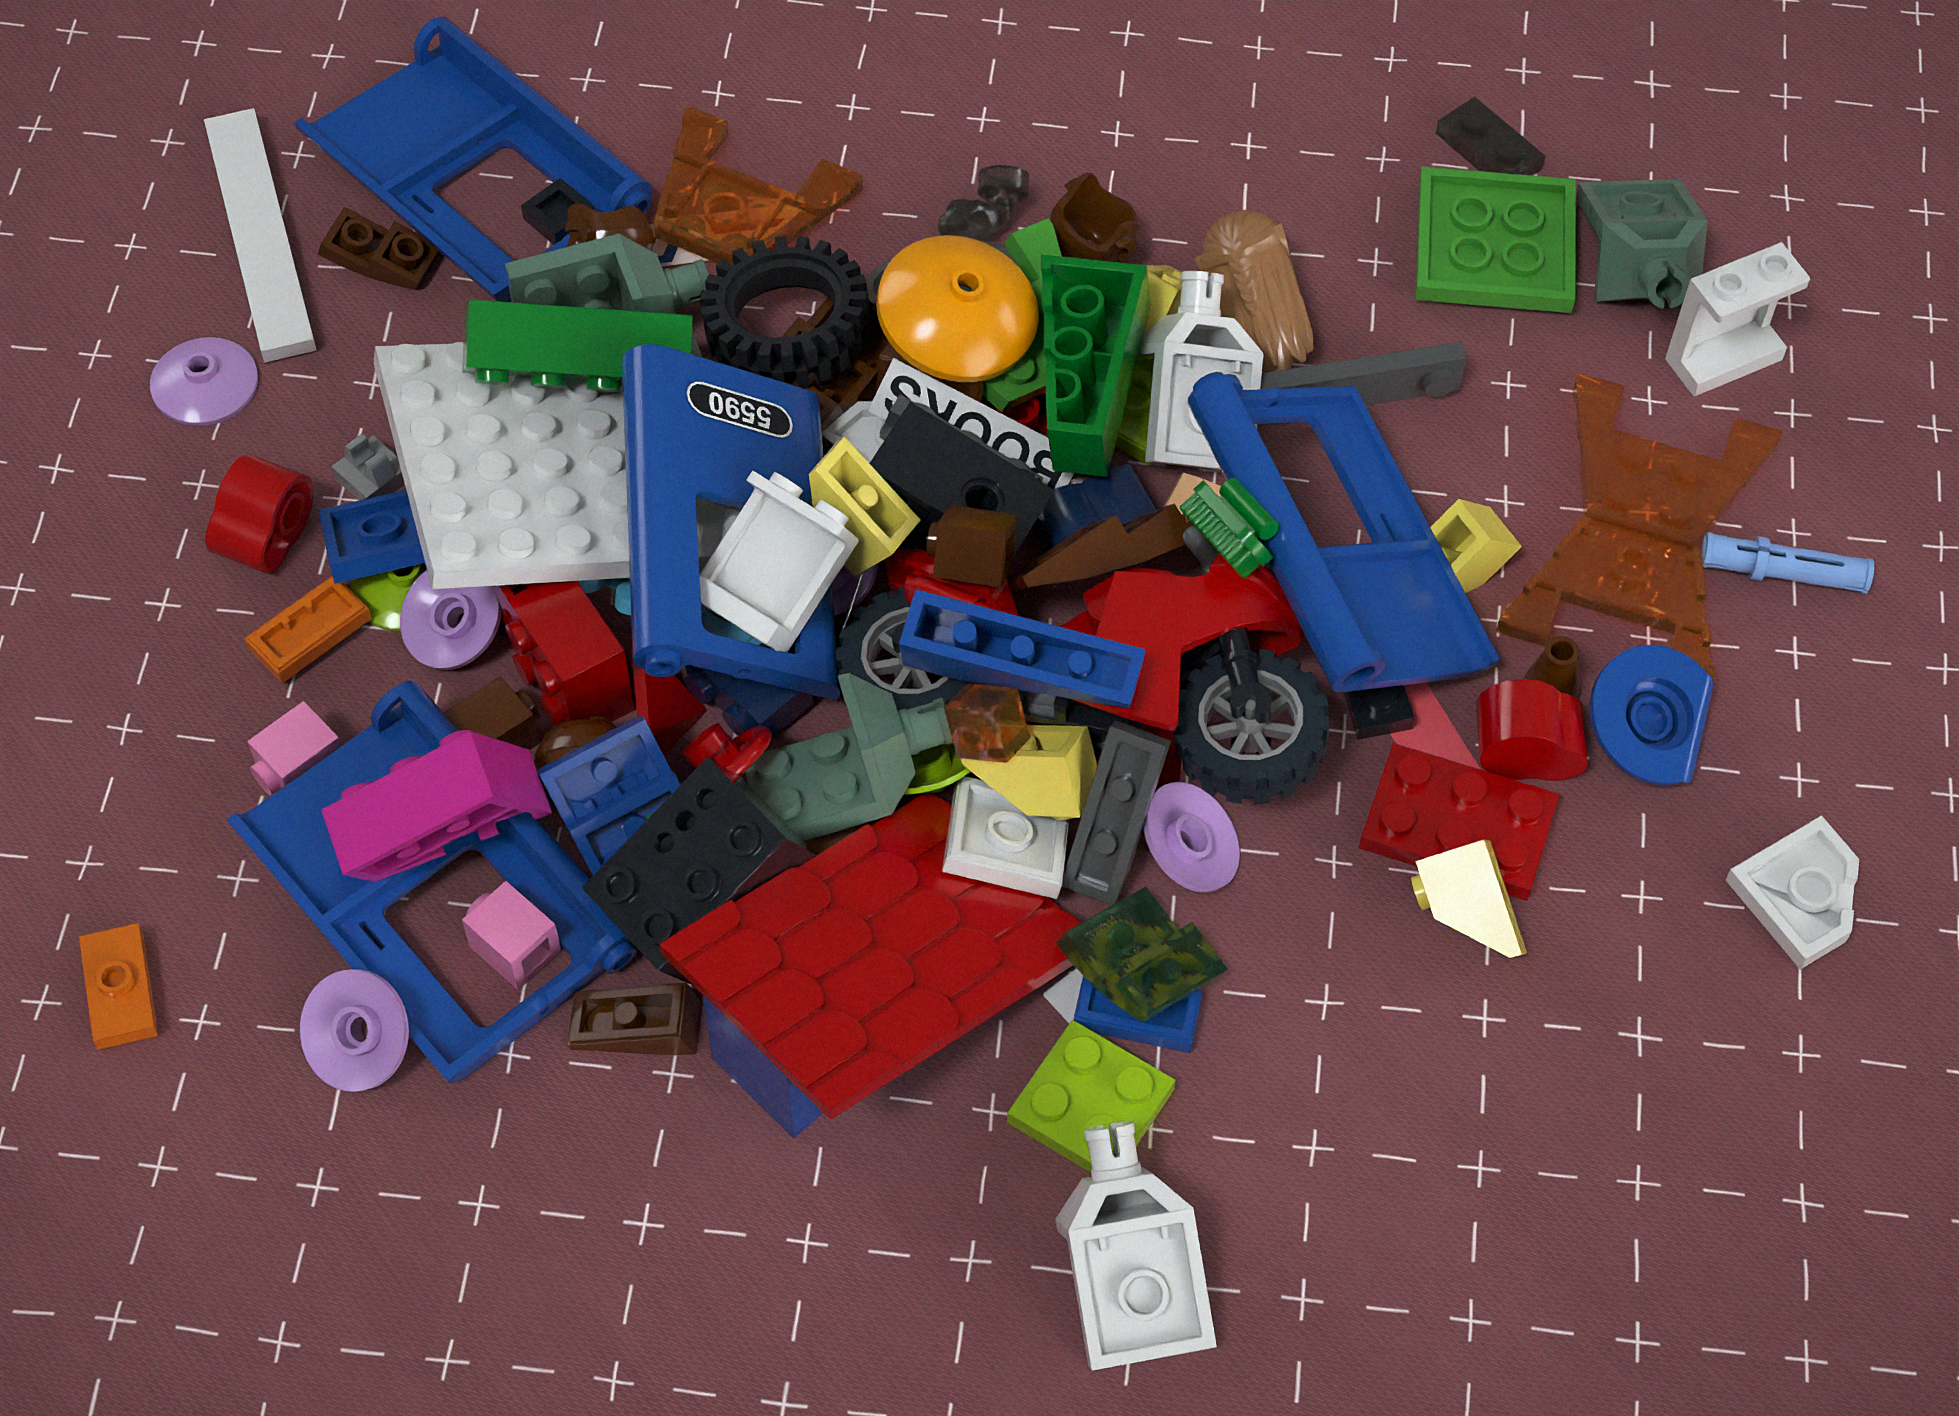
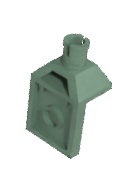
(1647, 239)
(605, 275)
(852, 771)

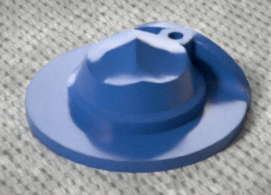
(1651, 713)

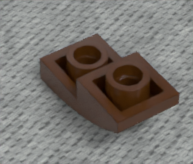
(369, 249)

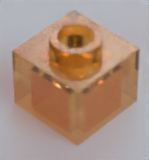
(987, 723)

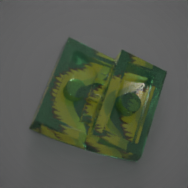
(1141, 956)

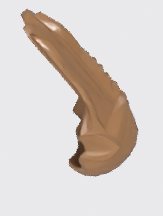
(1259, 285)

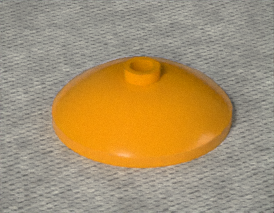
(955, 330)

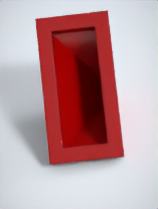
(665, 706)

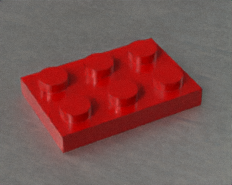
(1441, 805)

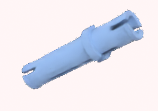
(1764, 559)

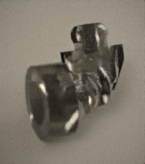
(1002, 189)

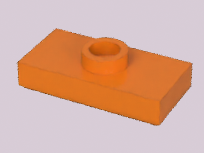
(307, 629)
(118, 986)

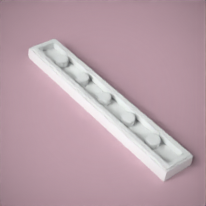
(259, 236)

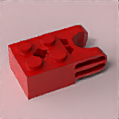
(565, 650)

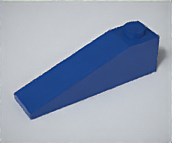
(1016, 652)

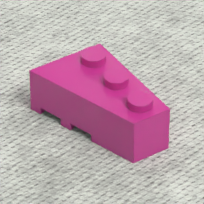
(430, 802)

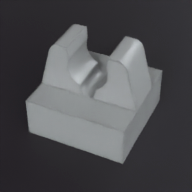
(368, 468)

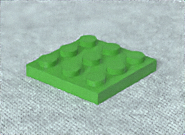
(1496, 239)

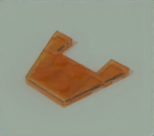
(722, 209)
(1657, 478)
(1624, 571)

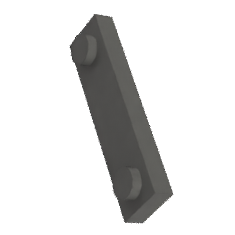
(1383, 377)

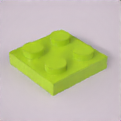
(1084, 1086)

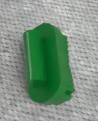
(1232, 524)

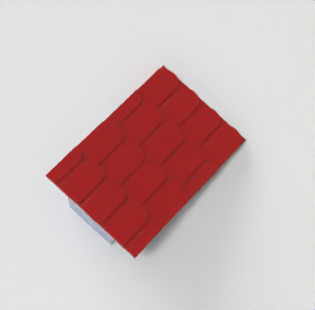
(861, 965)

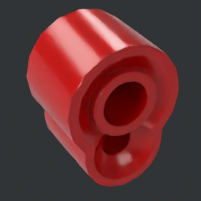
(259, 513)
(1531, 731)

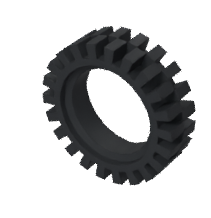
(779, 269)

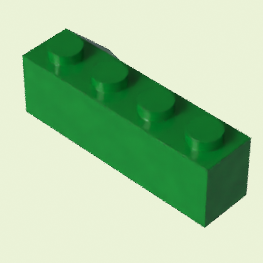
(561, 342)
(1091, 349)

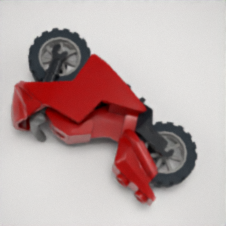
(1206, 648)

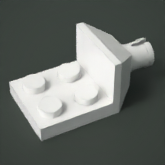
(1184, 351)
(1133, 1259)

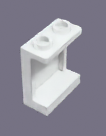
(1728, 318)
(775, 562)

